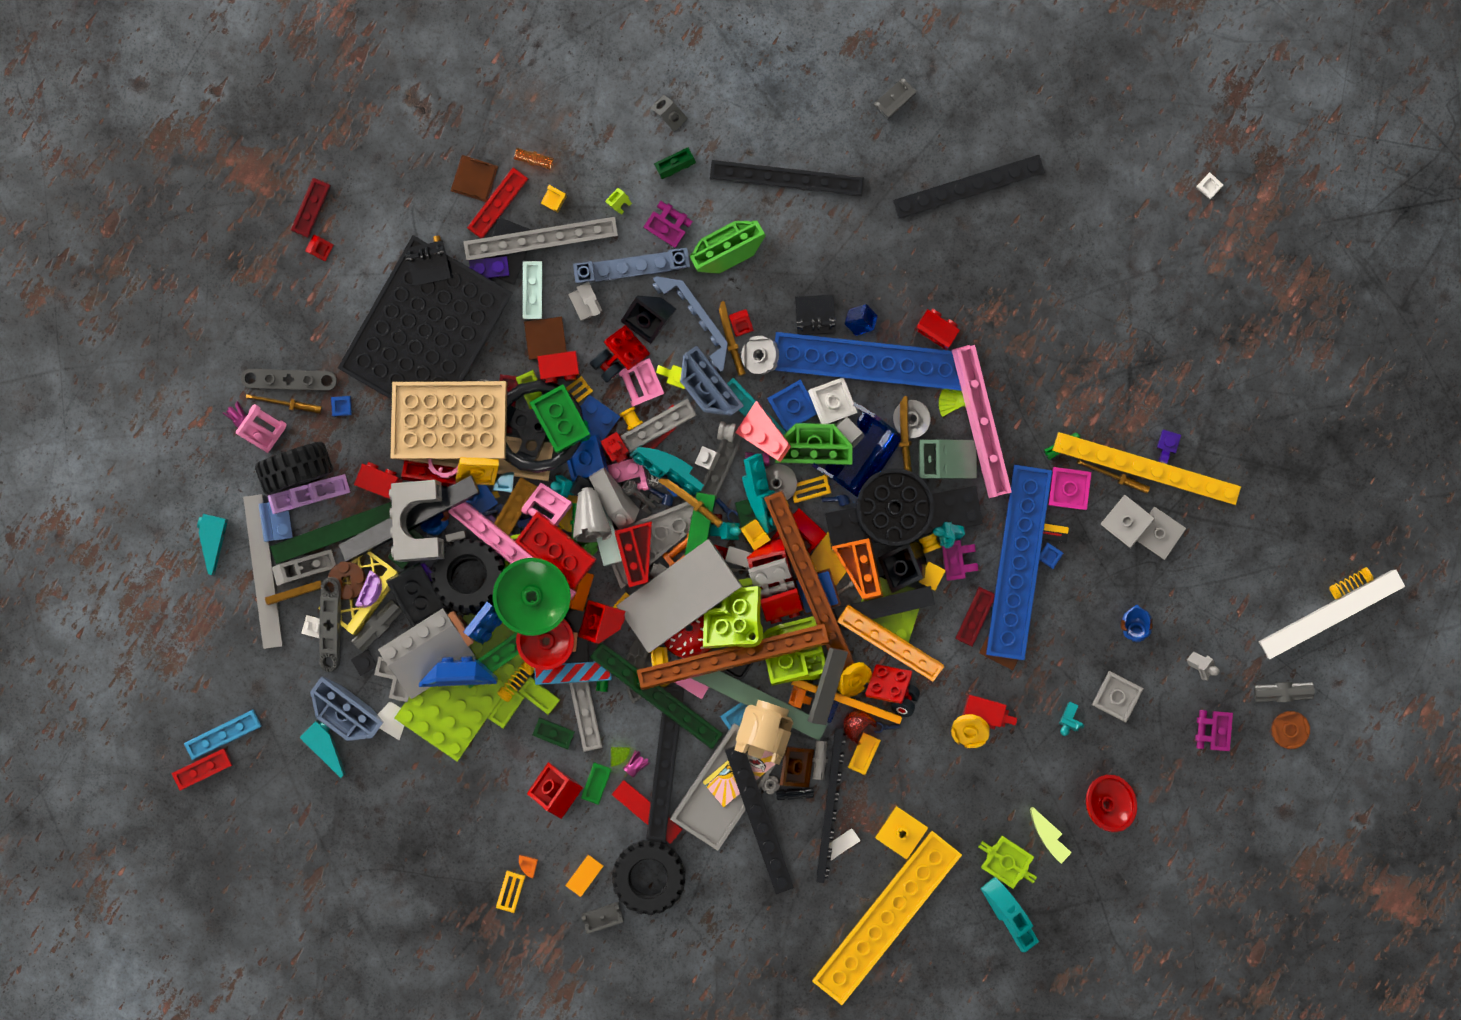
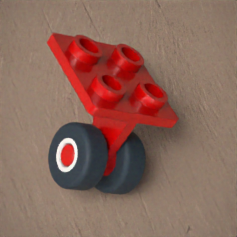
(625, 348)
(893, 686)

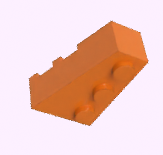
(861, 567)

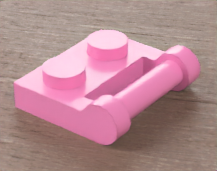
(647, 379)
(258, 434)
(628, 470)
(549, 501)

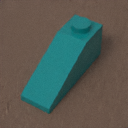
(211, 537)
(321, 741)

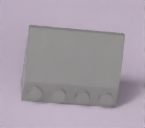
(421, 648)

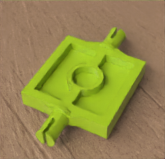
(1007, 862)

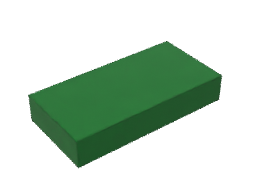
(596, 783)

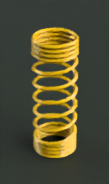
(1366, 574)
(506, 695)

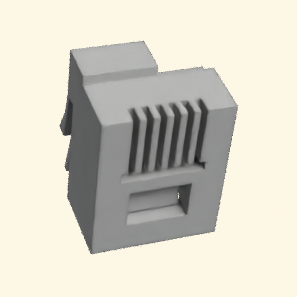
(585, 302)
(737, 557)

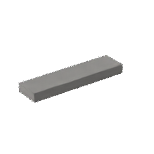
(658, 425)
(585, 716)

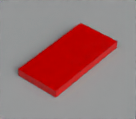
(548, 542)

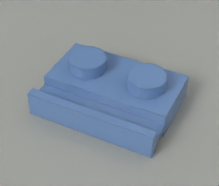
(274, 525)

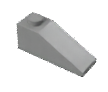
(614, 500)
(303, 567)

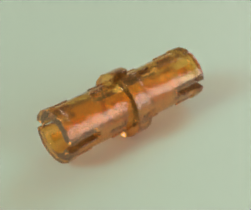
(533, 158)

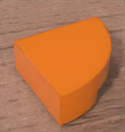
(528, 865)

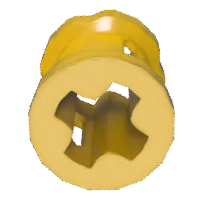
(631, 418)

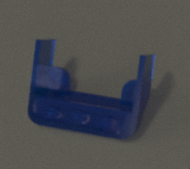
(868, 455)

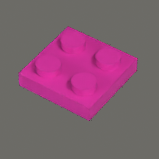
(1069, 488)

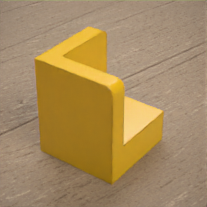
(554, 199)
(755, 534)
(933, 575)

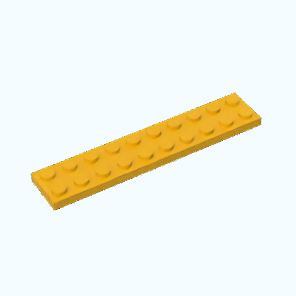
(886, 917)

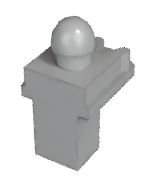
(1204, 665)

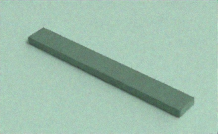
(749, 696)

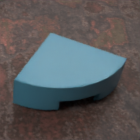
(504, 482)

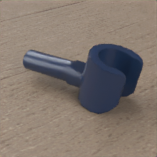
(667, 499)
(842, 499)
(497, 509)
(726, 509)
(887, 726)

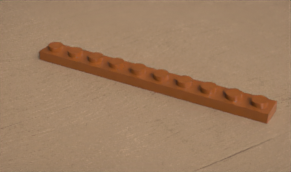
(806, 572)
(732, 657)

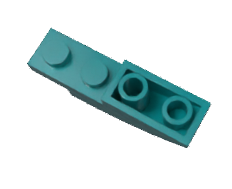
(662, 463)
(757, 489)
(1010, 913)

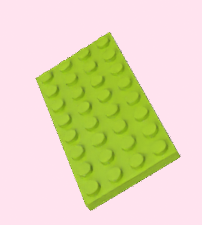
(454, 714)

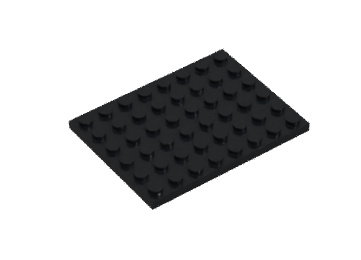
(424, 329)

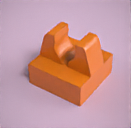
(798, 697)

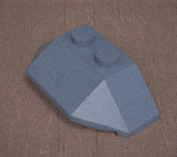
(707, 385)
(343, 711)

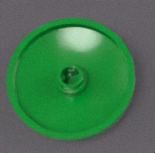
(531, 596)

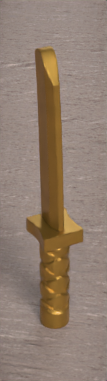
(730, 339)
(293, 404)
(905, 443)
(1122, 479)
(698, 505)

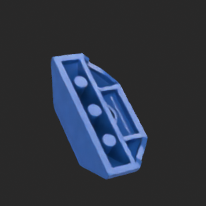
(458, 672)

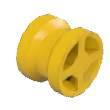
(929, 543)

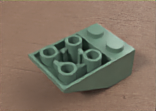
(947, 459)

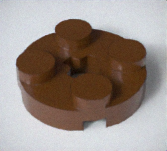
(357, 579)

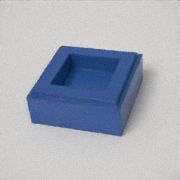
(341, 406)
(1050, 555)

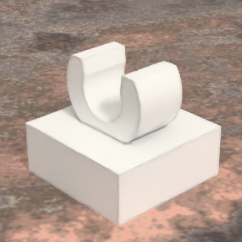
(311, 626)

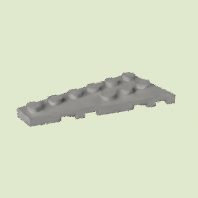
(667, 530)

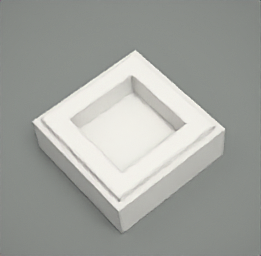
(1209, 185)

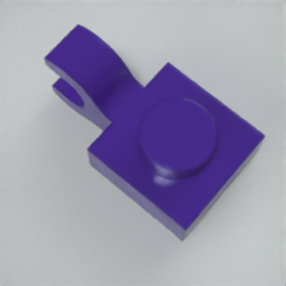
(1168, 444)

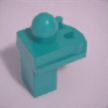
(562, 486)
(726, 531)
(949, 533)
(1067, 720)

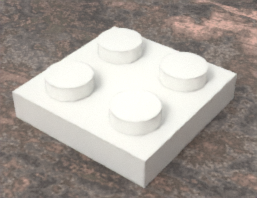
(832, 401)

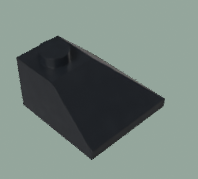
(648, 316)
(903, 566)

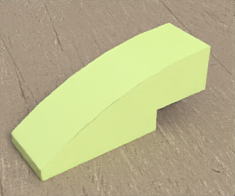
(1049, 836)

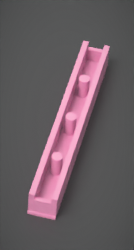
(981, 421)

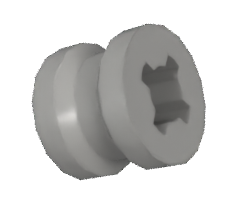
(726, 431)

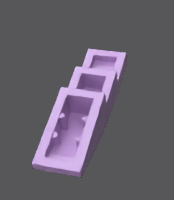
(309, 494)

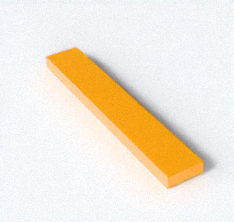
(890, 643)
(852, 702)

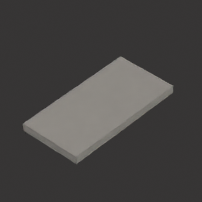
(679, 595)
(701, 811)

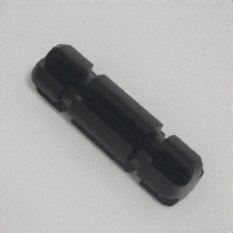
(796, 793)

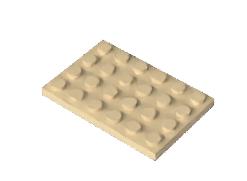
(449, 420)

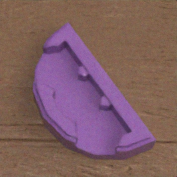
(370, 591)

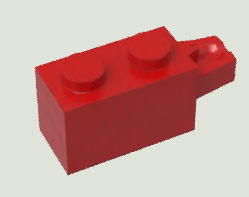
(615, 448)
(376, 480)
(991, 711)

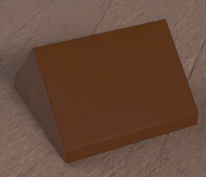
(796, 767)

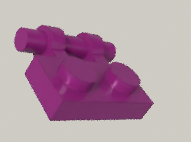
(665, 229)
(1220, 730)

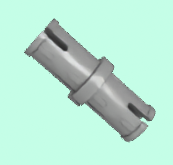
(820, 760)

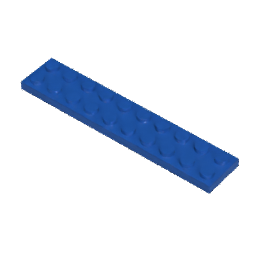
(866, 361)
(1019, 562)

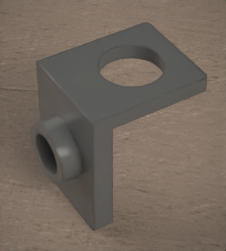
(669, 113)

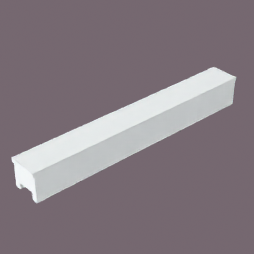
(1331, 614)

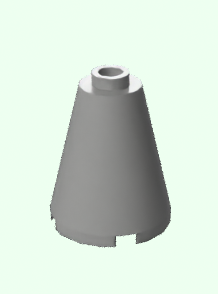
(590, 518)

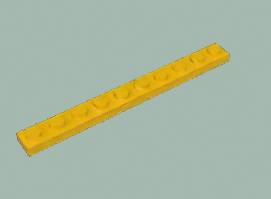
(1146, 468)

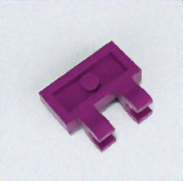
(954, 561)

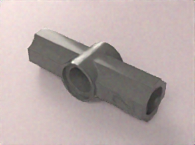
(377, 625)
(1284, 692)

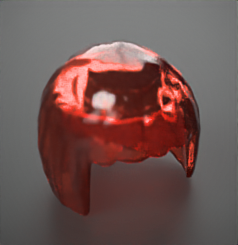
(855, 723)

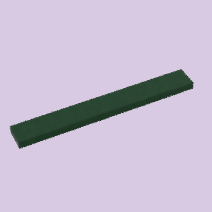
(330, 533)
(657, 696)

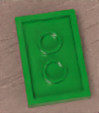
(560, 418)

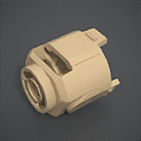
(764, 729)

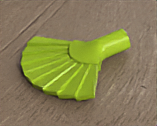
(950, 401)

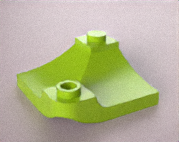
(734, 620)
(798, 665)

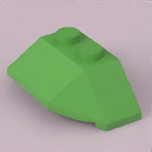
(727, 246)
(817, 445)

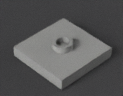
(1127, 521)
(1161, 534)
(1117, 696)

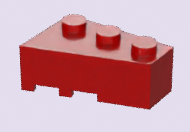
(635, 549)

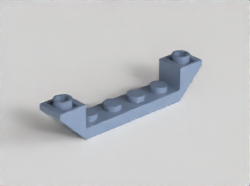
(631, 266)
(666, 285)

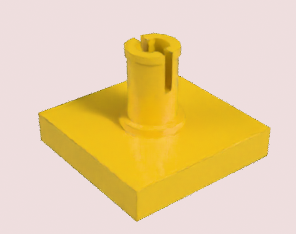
(482, 469)
(901, 832)

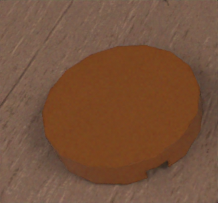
(1290, 730)

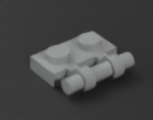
(770, 573)

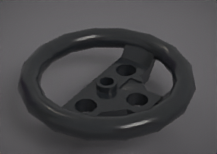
(526, 459)

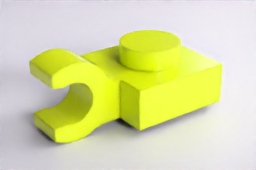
(673, 375)

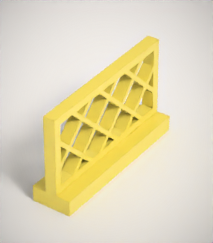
(364, 614)

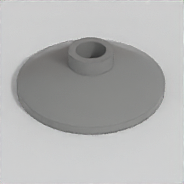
(917, 427)
(785, 475)

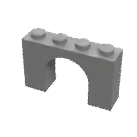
(404, 498)

